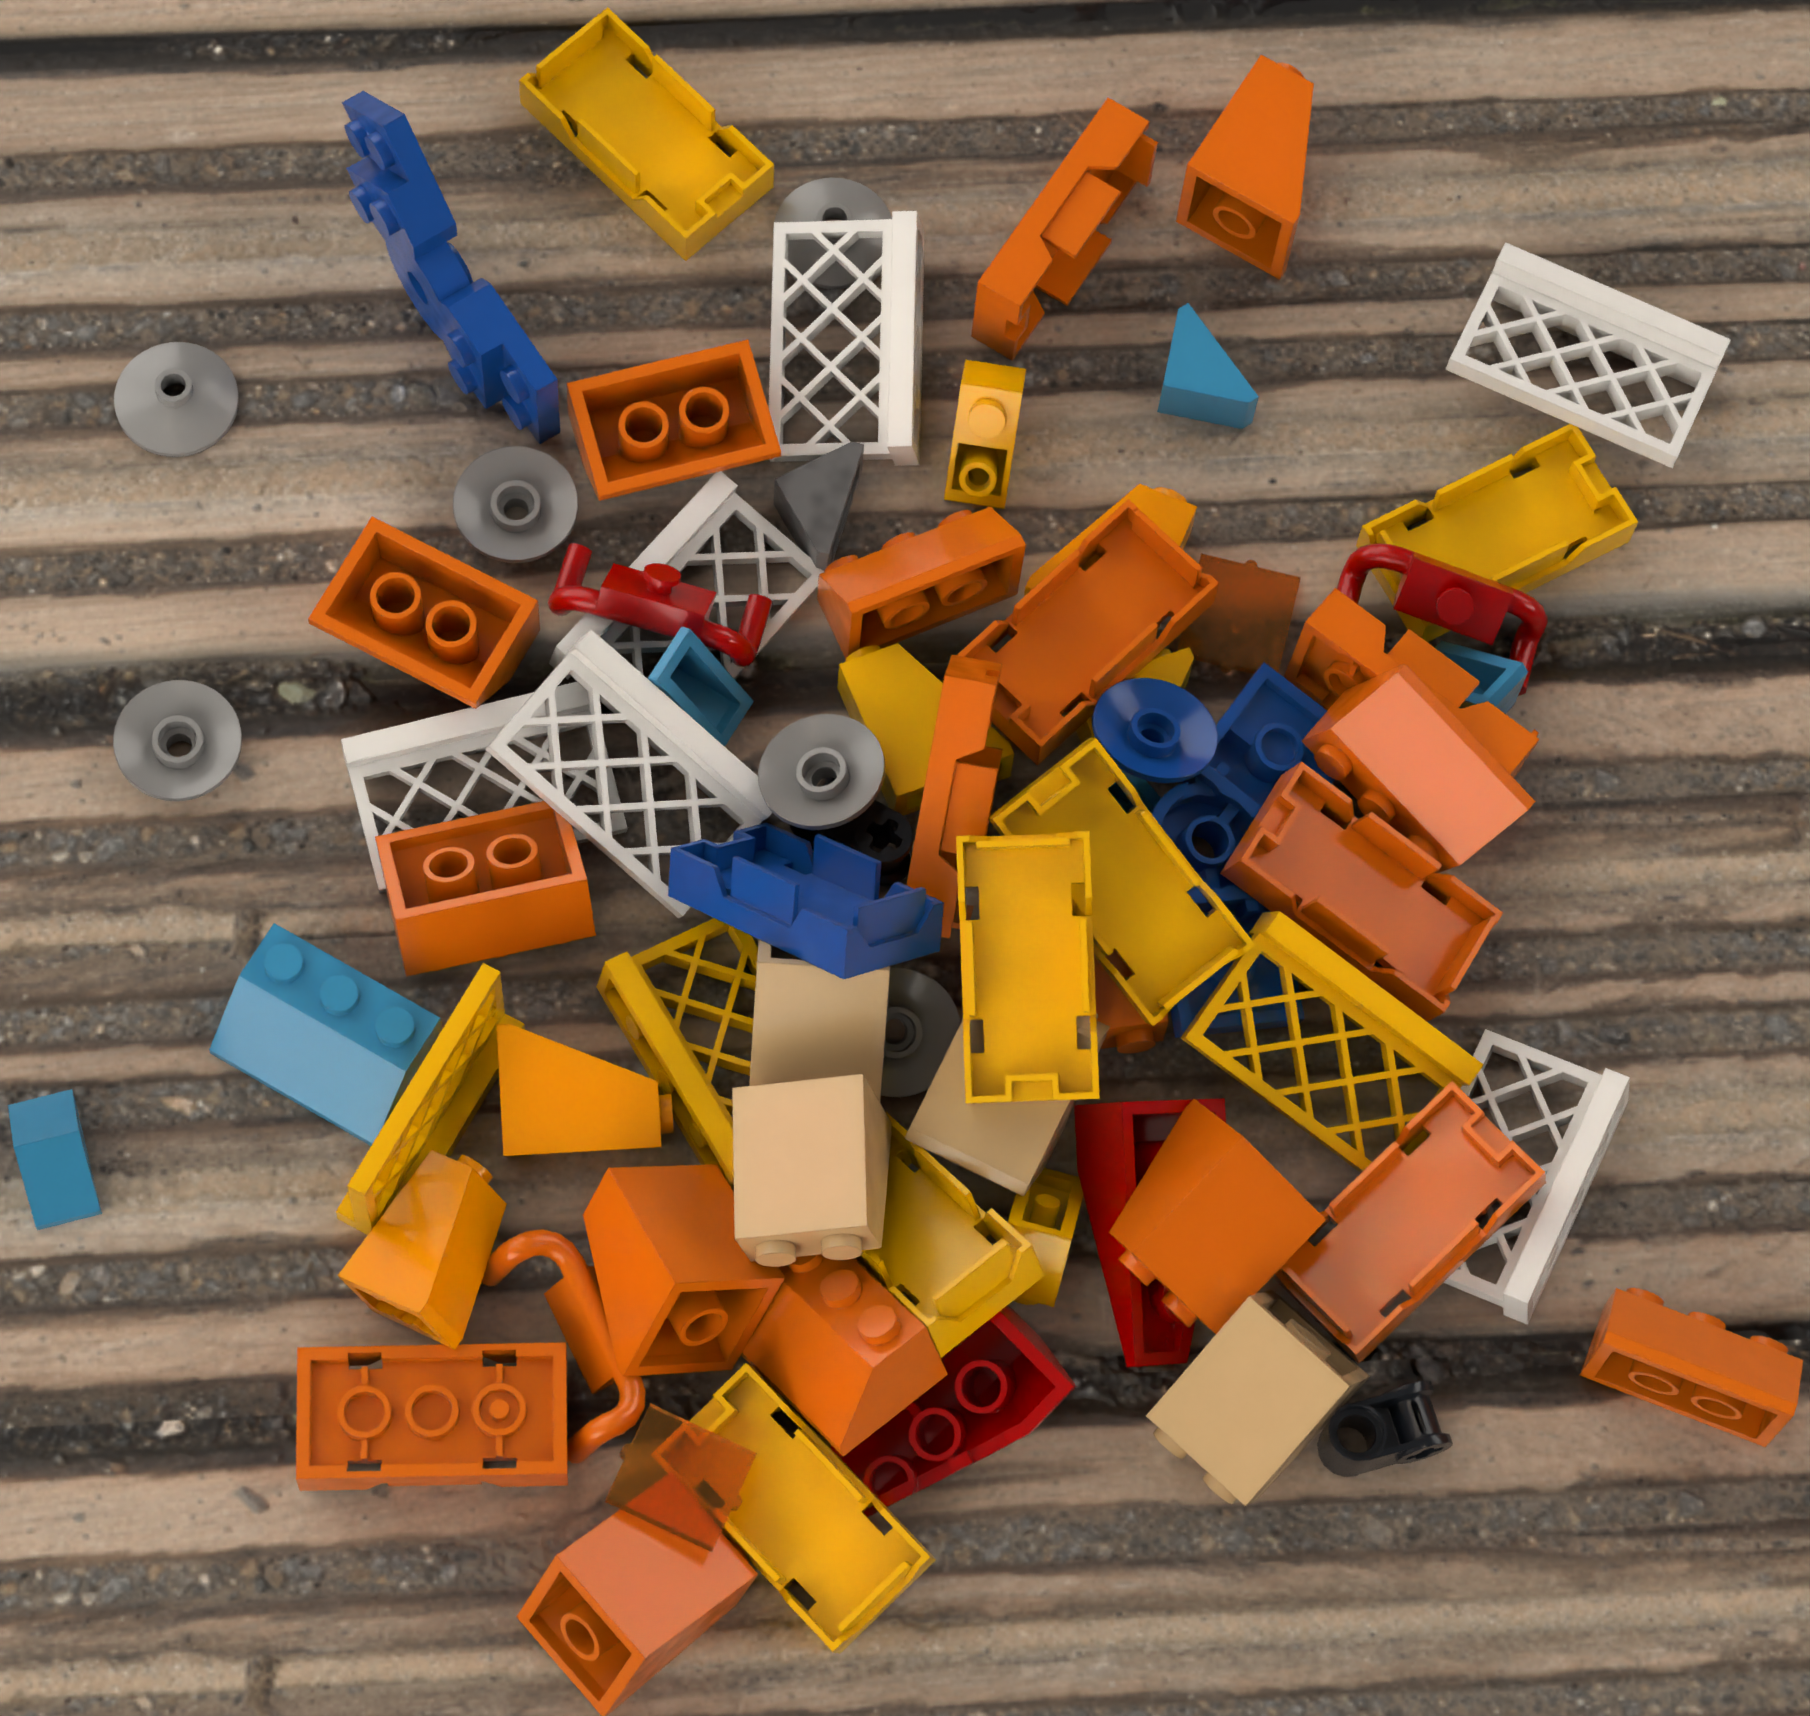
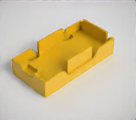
(645, 135)
(1509, 525)
(1135, 879)
(1027, 967)
(940, 1251)
(807, 1516)

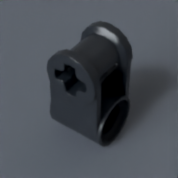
(872, 829)
(1396, 1428)

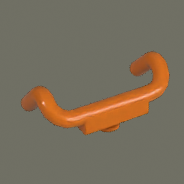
(582, 1319)

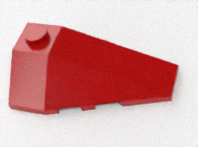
(1113, 1154)
(994, 1394)

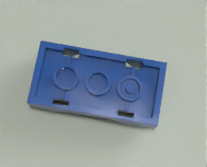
(805, 901)

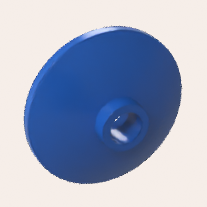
(1155, 730)

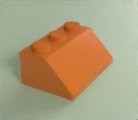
(671, 420)
(921, 580)
(428, 614)
(1416, 767)
(485, 887)
(842, 1349)
(1694, 1366)

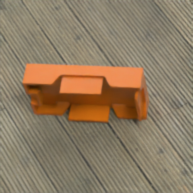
(1058, 235)
(1090, 628)
(1346, 647)
(957, 781)
(1362, 891)
(1409, 1222)
(431, 1415)

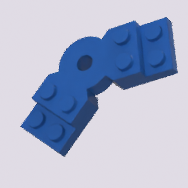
(409, 211)
(1255, 746)

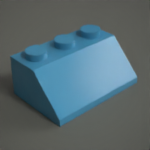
(323, 1034)

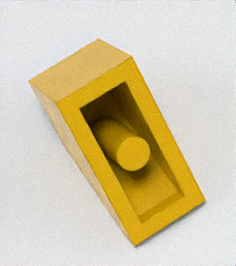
(1048, 1222)

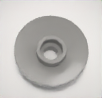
(827, 200)
(182, 422)
(515, 479)
(172, 714)
(813, 751)
(929, 1029)

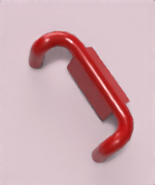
(1450, 598)
(657, 603)

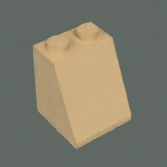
(816, 1022)
(994, 1139)
(809, 1169)
(1255, 1397)

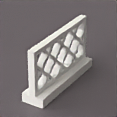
(1603, 323)
(898, 325)
(679, 547)
(656, 723)
(454, 737)
(1567, 1176)

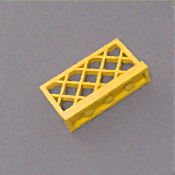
(1348, 995)
(662, 1047)
(435, 1103)

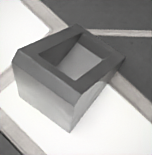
(818, 500)

